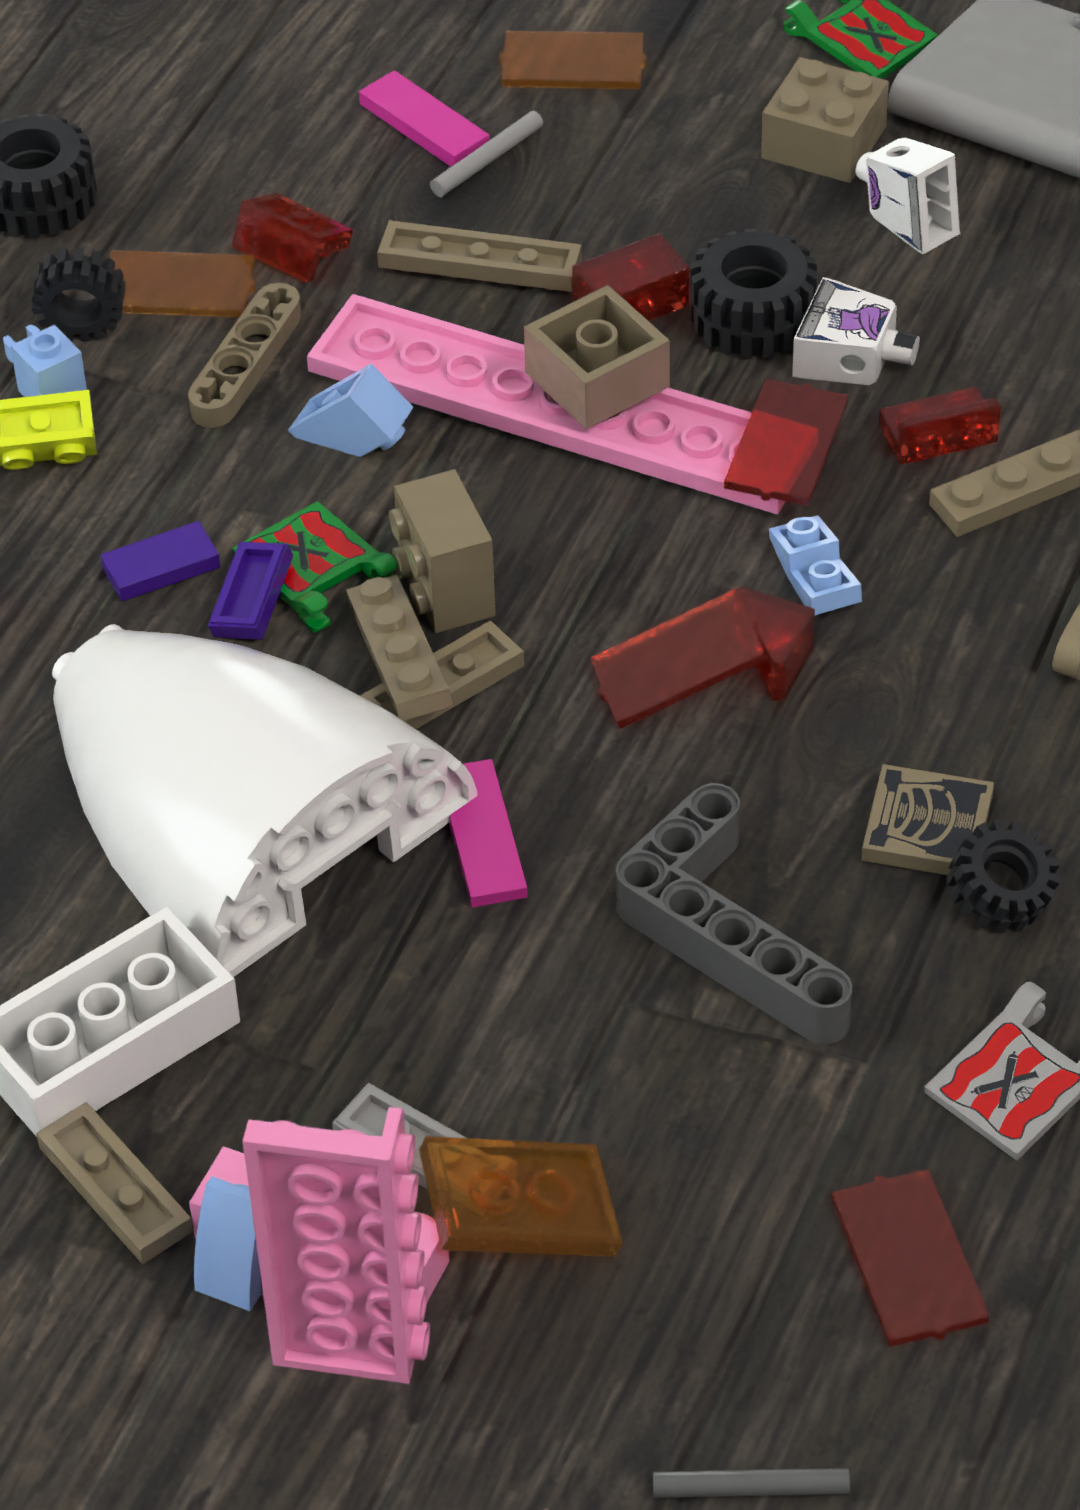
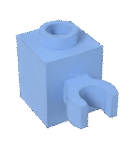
(45, 362)

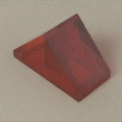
(785, 635)

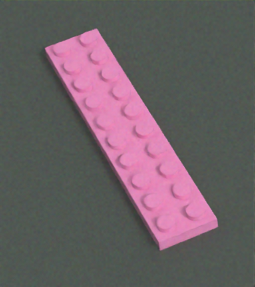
(486, 383)

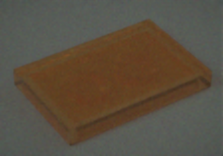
(519, 1196)

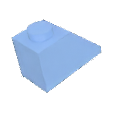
(354, 414)

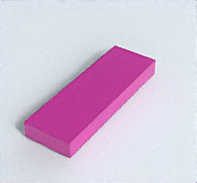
(422, 118)
(486, 842)

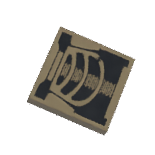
(923, 818)

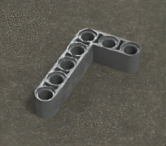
(666, 901)

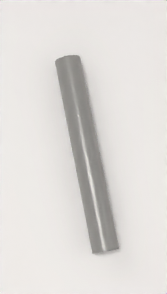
(486, 154)

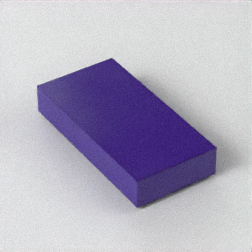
(160, 561)
(250, 590)

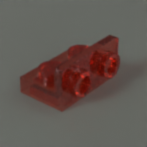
(288, 235)
(940, 424)

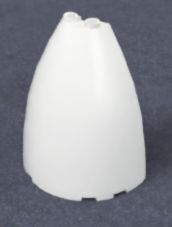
(238, 779)

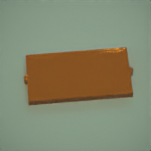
(572, 59)
(185, 282)

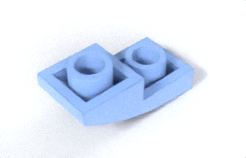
(814, 564)
(226, 1246)

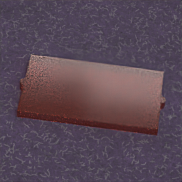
(786, 442)
(678, 658)
(909, 1258)

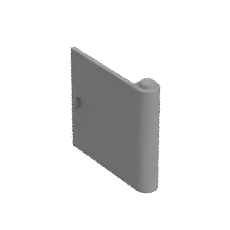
(1001, 80)

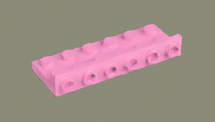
(339, 1247)

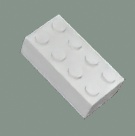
(112, 1020)

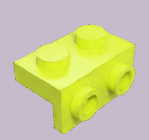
(46, 429)

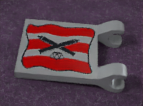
(1009, 1078)

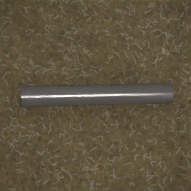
(751, 1483)

